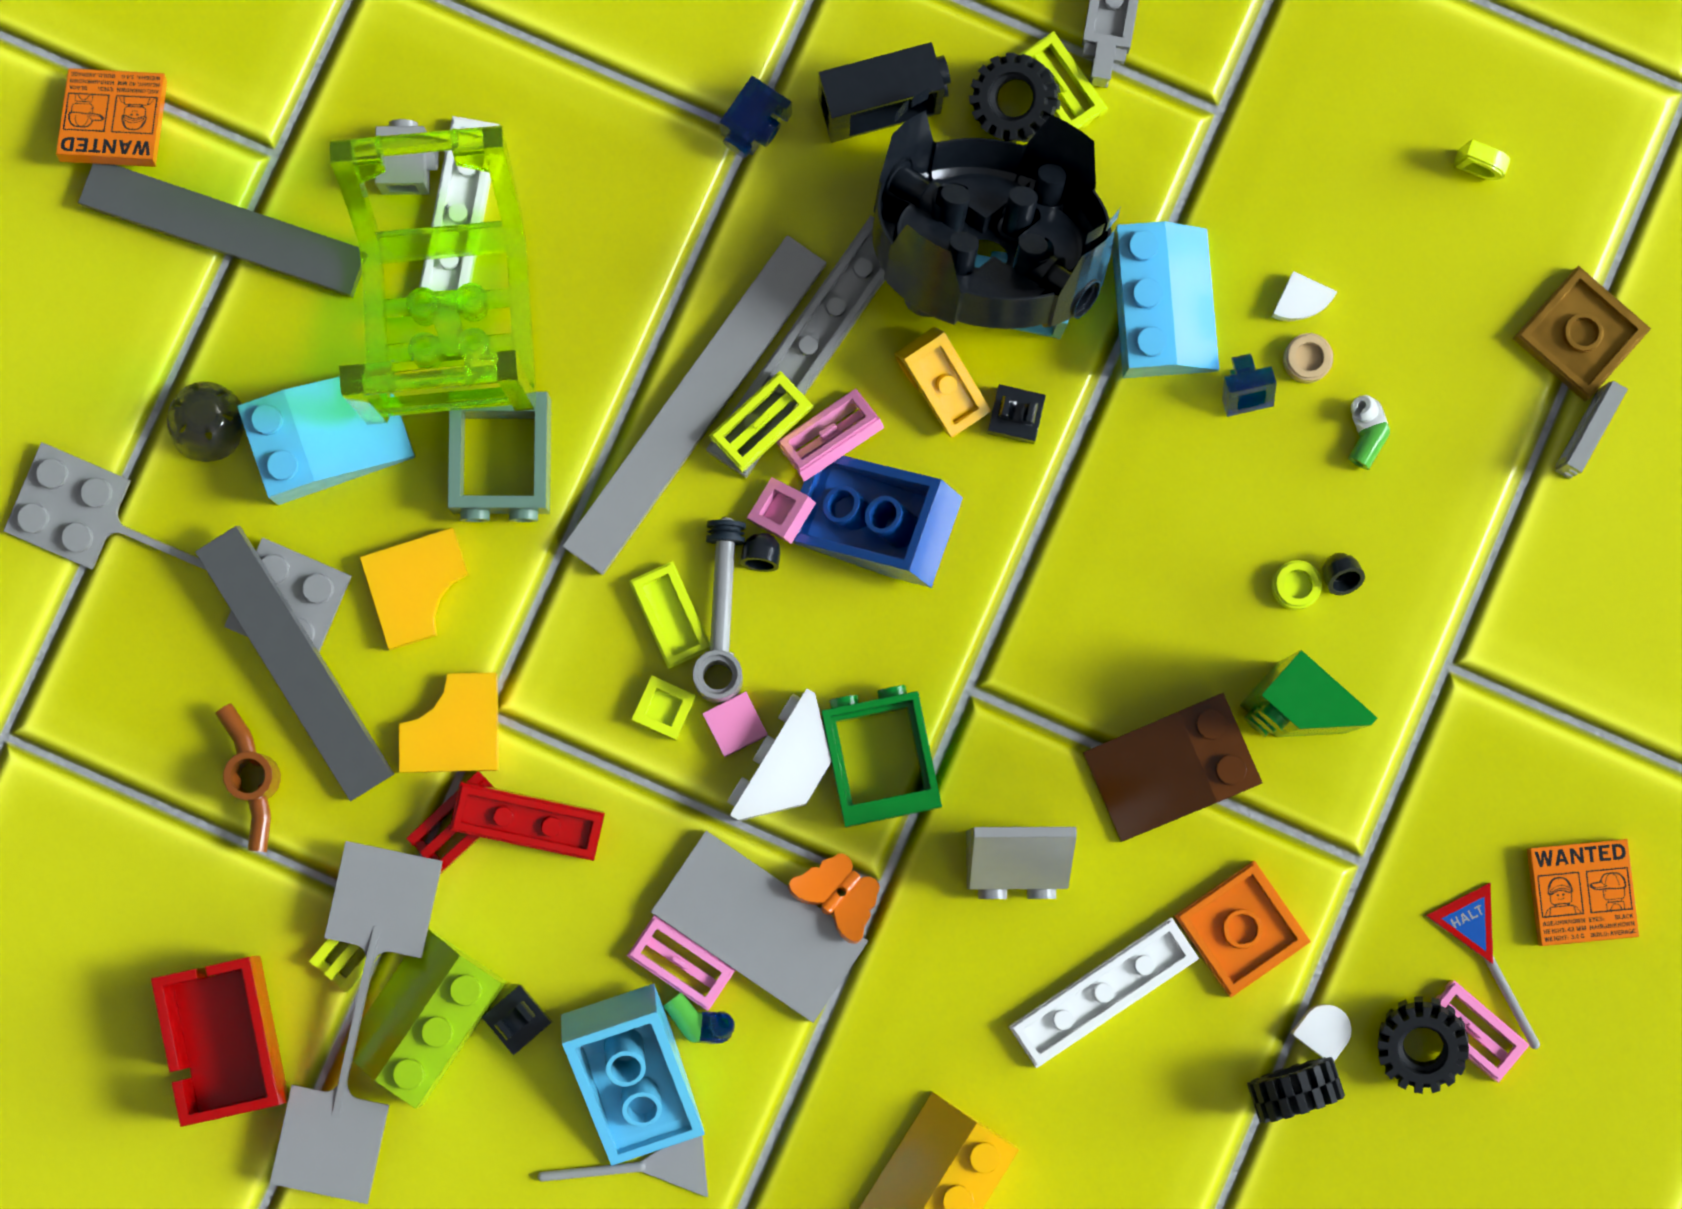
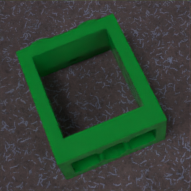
(889, 700)

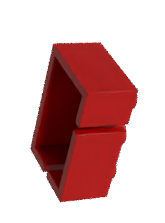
(224, 1036)

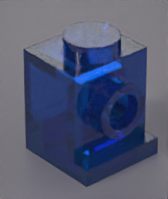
(754, 118)

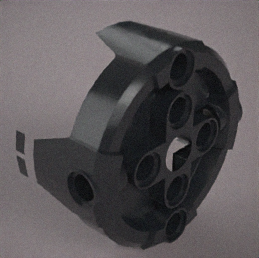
(1024, 197)

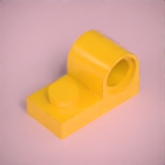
(943, 380)

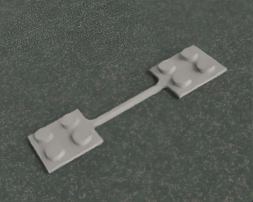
(75, 508)
(331, 1136)

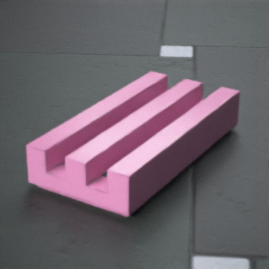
(833, 439)
(647, 939)
(1507, 1059)

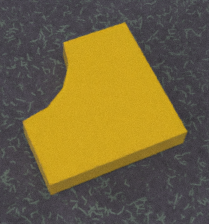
(410, 582)
(458, 731)

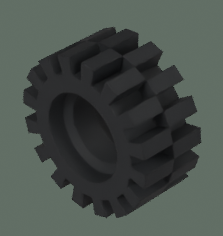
(990, 82)
(1416, 1073)
(1296, 1090)

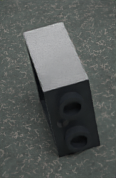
(871, 91)

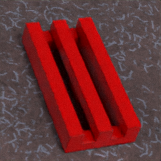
(433, 820)

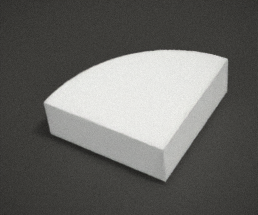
(1302, 299)

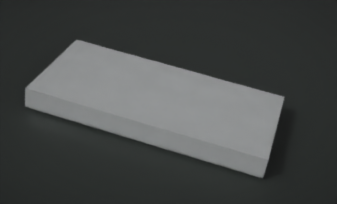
(757, 926)

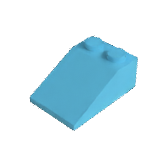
(316, 440)
(631, 1074)

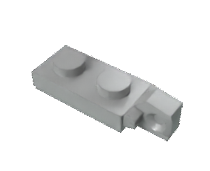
(1107, 36)

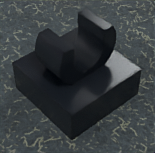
(1016, 414)
(517, 1019)

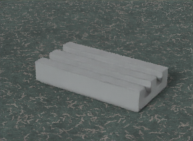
(1590, 429)

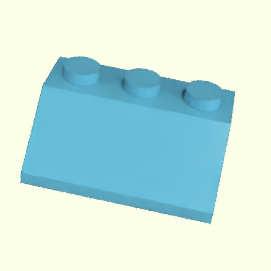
(1164, 299)

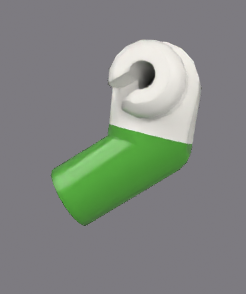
(1372, 430)

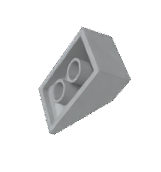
(1019, 859)

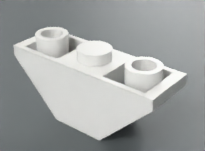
(788, 766)

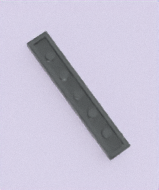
(223, 228)
(294, 662)

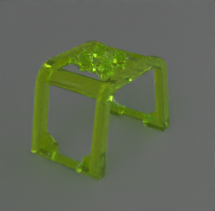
(487, 358)

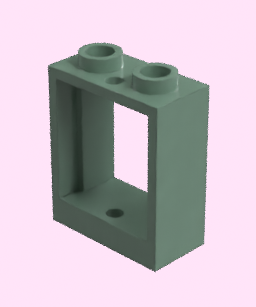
(520, 508)

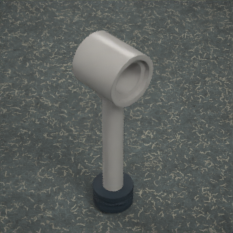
(725, 535)

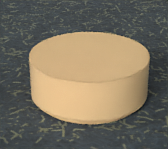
(1308, 358)

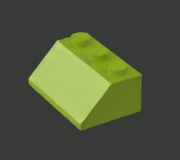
(424, 1019)

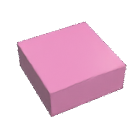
(781, 510)
(735, 724)

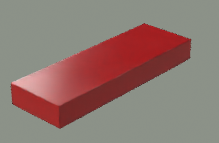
(526, 820)

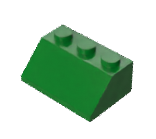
(1303, 701)

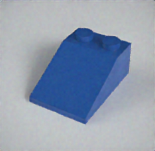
(880, 518)

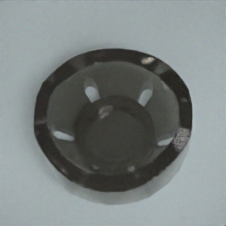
(203, 413)

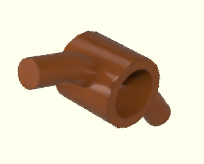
(245, 754)

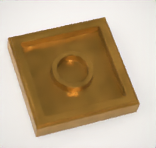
(1581, 333)

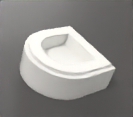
(1324, 1030)

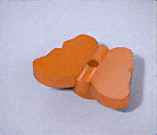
(820, 887)

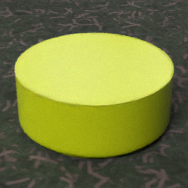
(1296, 585)

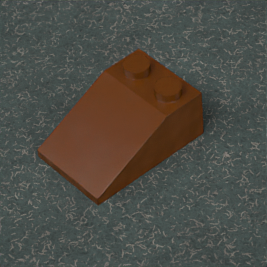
(1172, 767)

